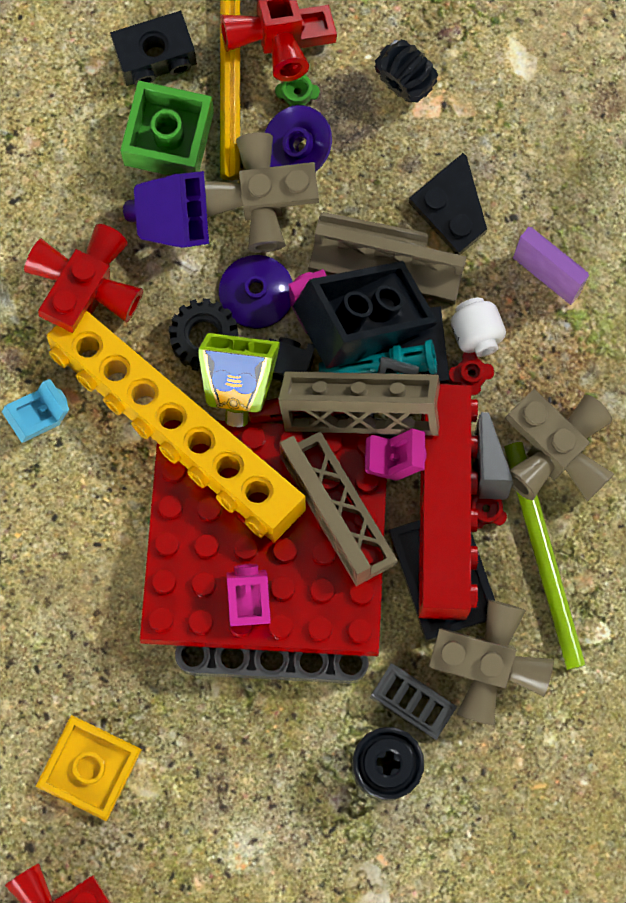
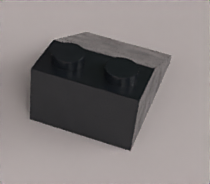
(362, 312)

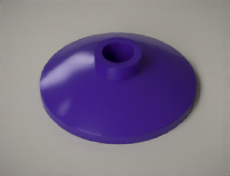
(291, 128)
(258, 309)

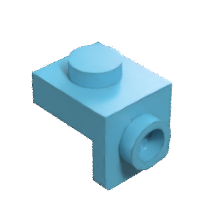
(37, 411)

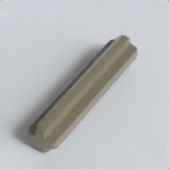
(376, 229)

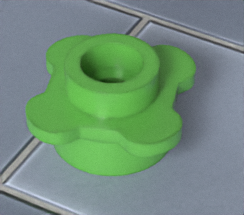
(308, 91)

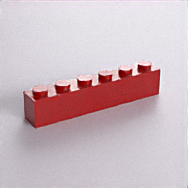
(446, 509)

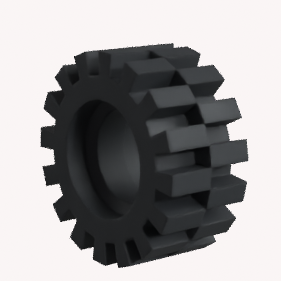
(188, 318)

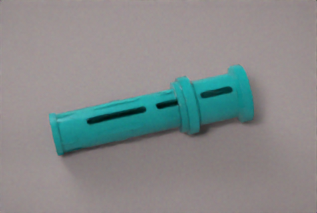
(420, 356)

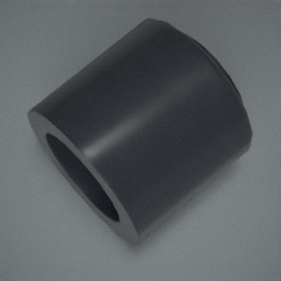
(370, 776)

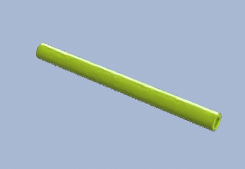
(548, 569)

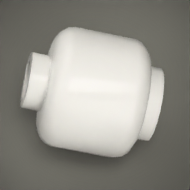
(478, 327)

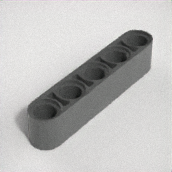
(252, 668)

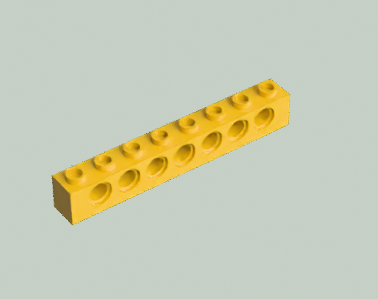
(197, 427)

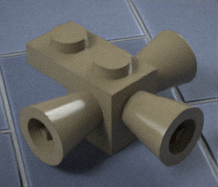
(263, 191)
(558, 444)
(490, 662)

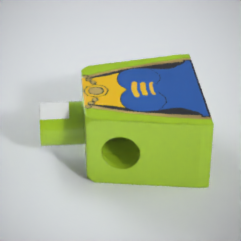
(237, 374)

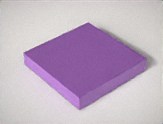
(550, 265)

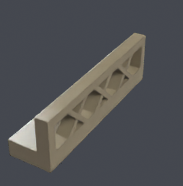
(344, 250)
(359, 397)
(325, 509)

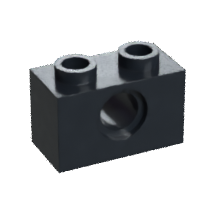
(163, 32)

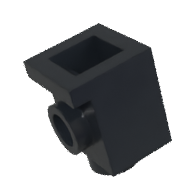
(292, 358)

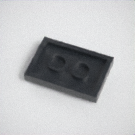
(406, 546)

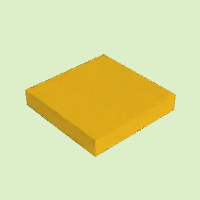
(89, 768)

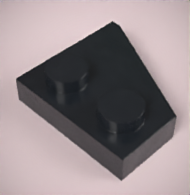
(452, 206)

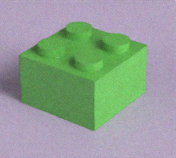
(167, 129)

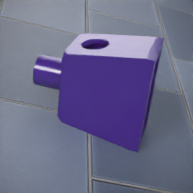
(170, 210)

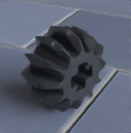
(406, 71)

